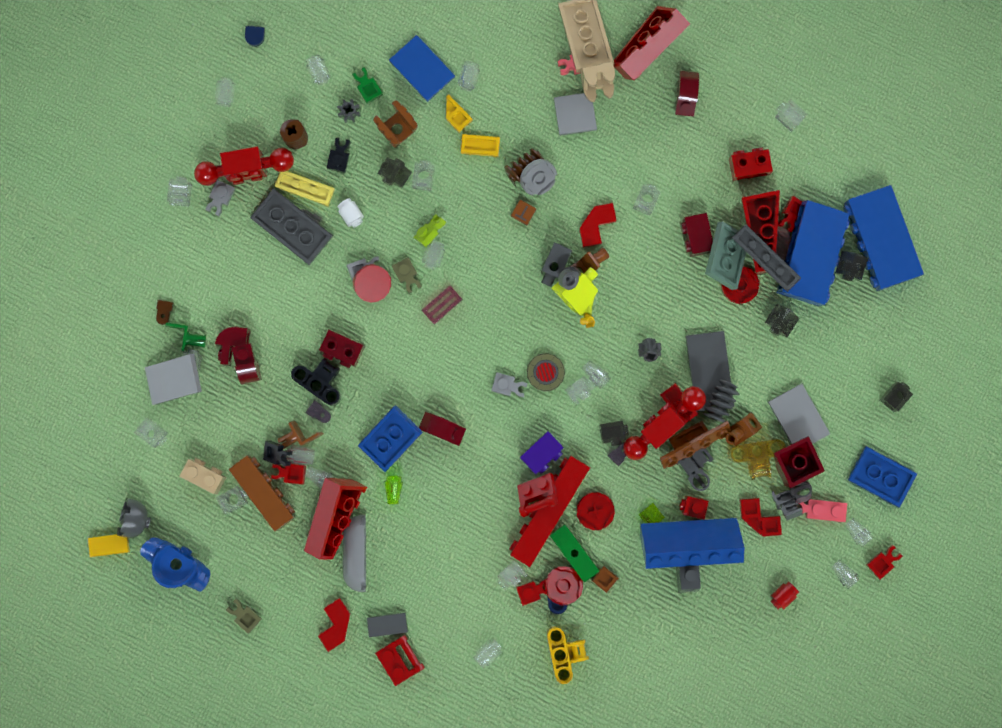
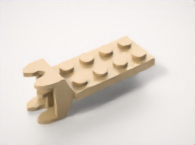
(588, 46)

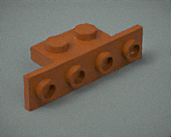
(692, 440)

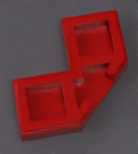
(598, 216)
(751, 515)
(340, 618)

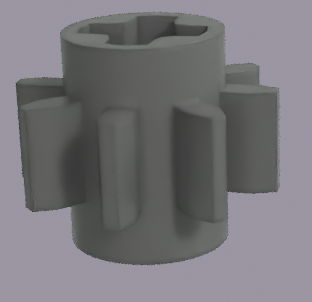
(351, 115)
(649, 349)

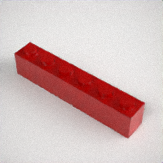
(545, 519)

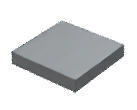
(574, 114)

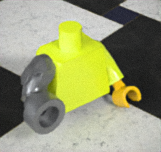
(578, 292)

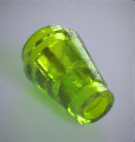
(393, 489)

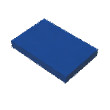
(422, 68)
(390, 438)
(882, 476)

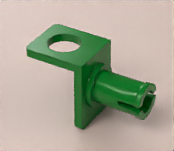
(188, 339)

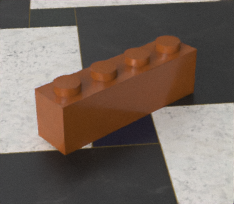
(262, 493)

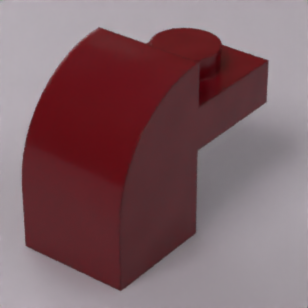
(687, 93)
(230, 338)
(246, 366)
(442, 428)

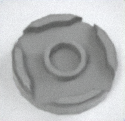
(538, 177)

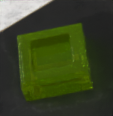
(651, 514)

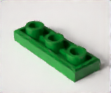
(581, 563)

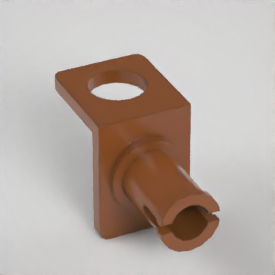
(592, 261)
(743, 430)
(296, 435)

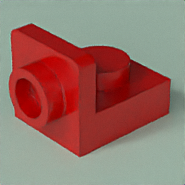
(693, 507)

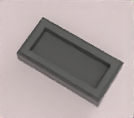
(387, 624)

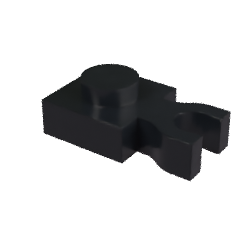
(338, 158)
(274, 453)

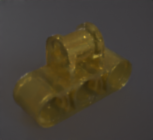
(754, 462)

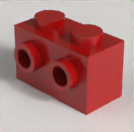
(750, 164)

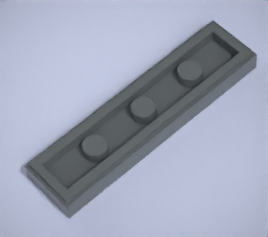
(766, 258)

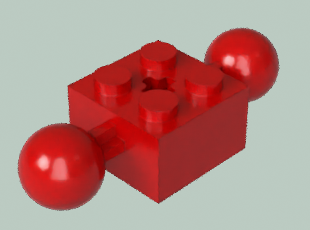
(243, 165)
(666, 424)

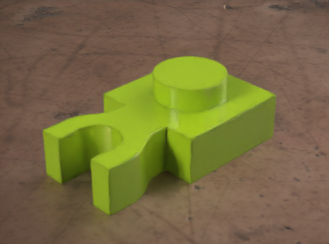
(429, 231)

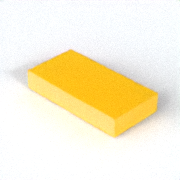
(480, 145)
(108, 545)

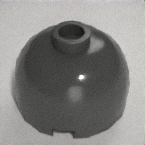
(133, 519)

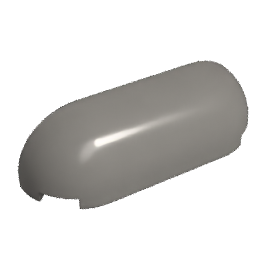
(355, 554)

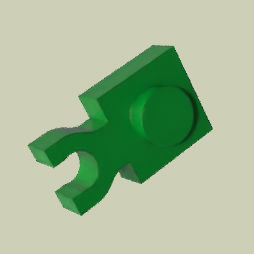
(368, 87)

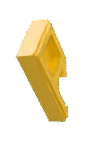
(456, 115)

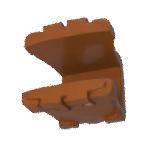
(402, 118)

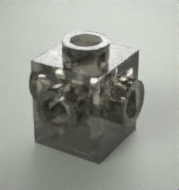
(394, 172)
(851, 266)
(781, 321)

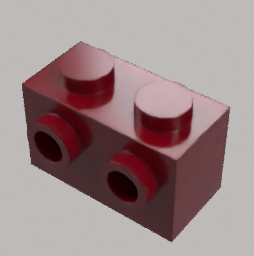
(341, 348)

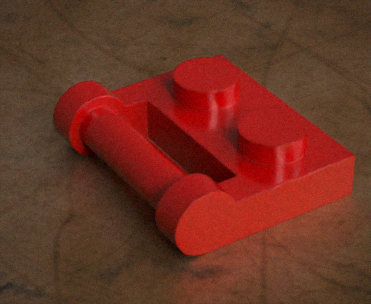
(535, 490)
(394, 663)

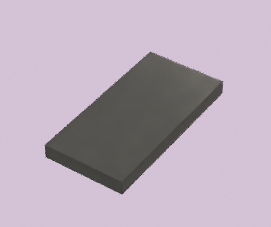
(291, 226)
(708, 362)

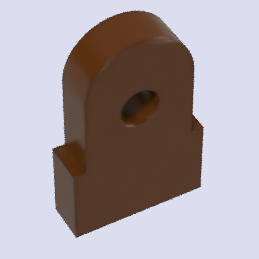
(165, 308)

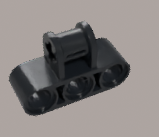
(321, 375)

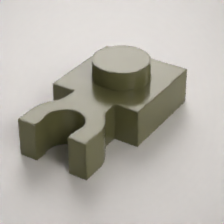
(406, 273)
(246, 618)

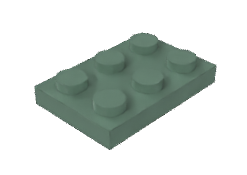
(725, 257)

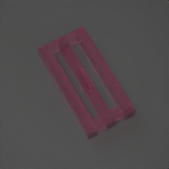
(438, 298)

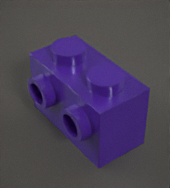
(541, 453)

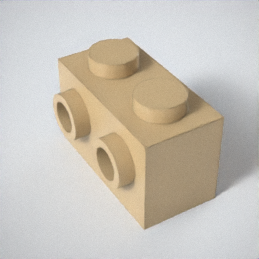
(202, 476)

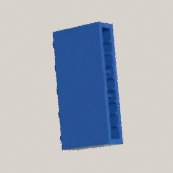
(883, 238)
(815, 251)
(692, 543)

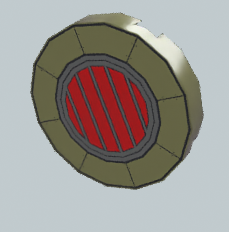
(545, 372)

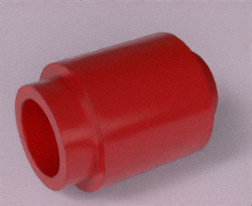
(784, 595)

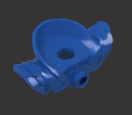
(161, 553)

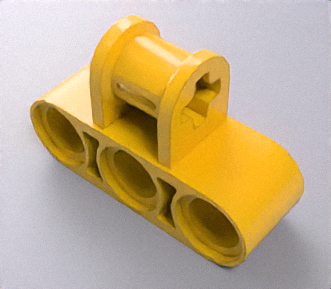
(571, 653)

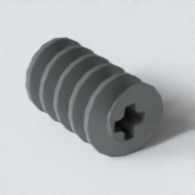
(721, 401)

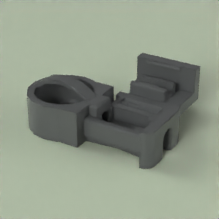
(693, 464)
(789, 500)

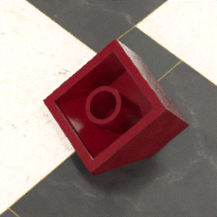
(798, 462)

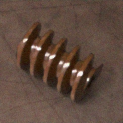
(294, 134)
(515, 172)

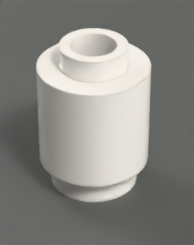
(350, 213)

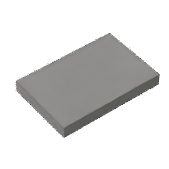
(173, 379)
(798, 415)

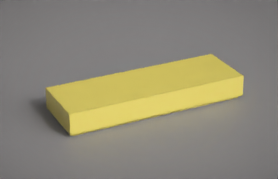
(305, 187)

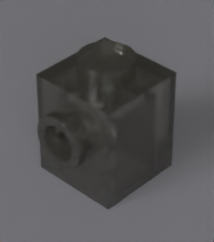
(896, 396)
(613, 432)

